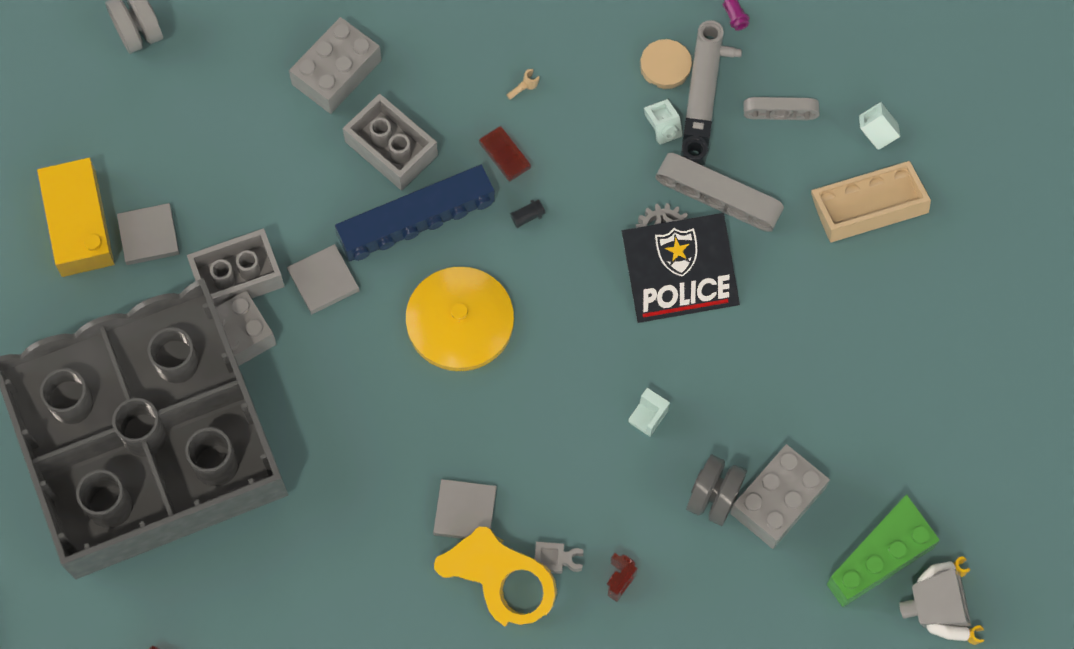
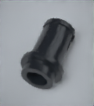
(528, 213)

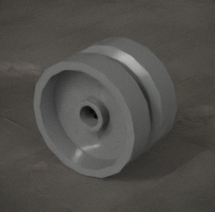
(714, 489)

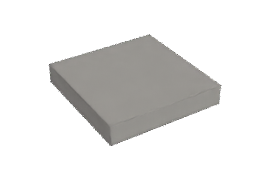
(148, 234)
(323, 279)
(463, 508)

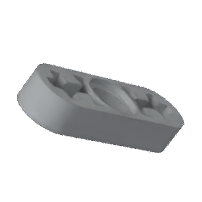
(781, 108)

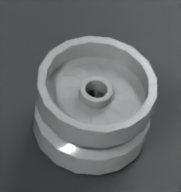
(132, 21)

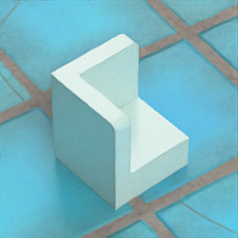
(879, 126)
(649, 412)

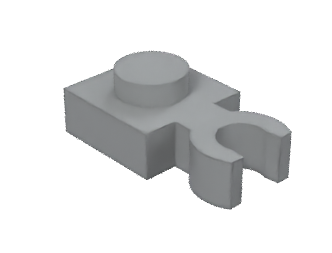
(554, 557)

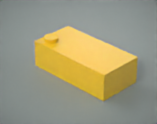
(75, 217)

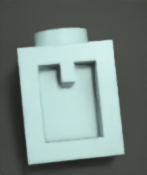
(664, 121)

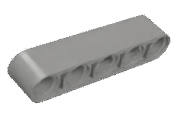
(719, 192)

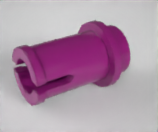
(738, 18)

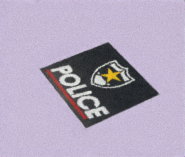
(680, 267)

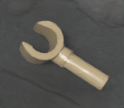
(526, 83)

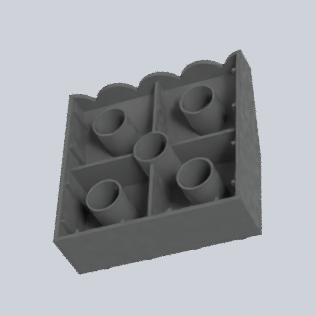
(138, 430)

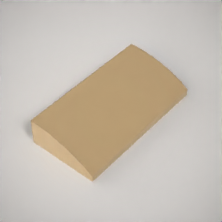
(870, 201)

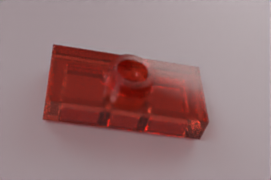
(504, 153)

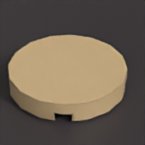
(666, 63)

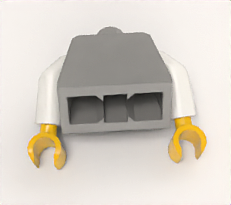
(942, 603)

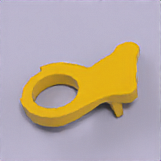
(486, 560)

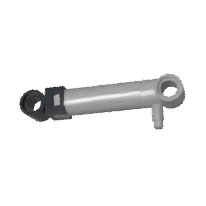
(703, 89)

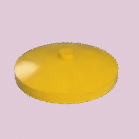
(459, 318)

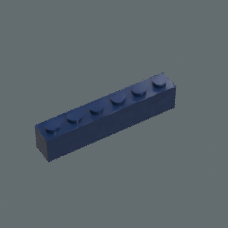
(415, 213)

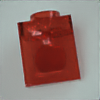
(620, 581)

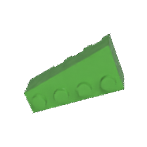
(888, 549)

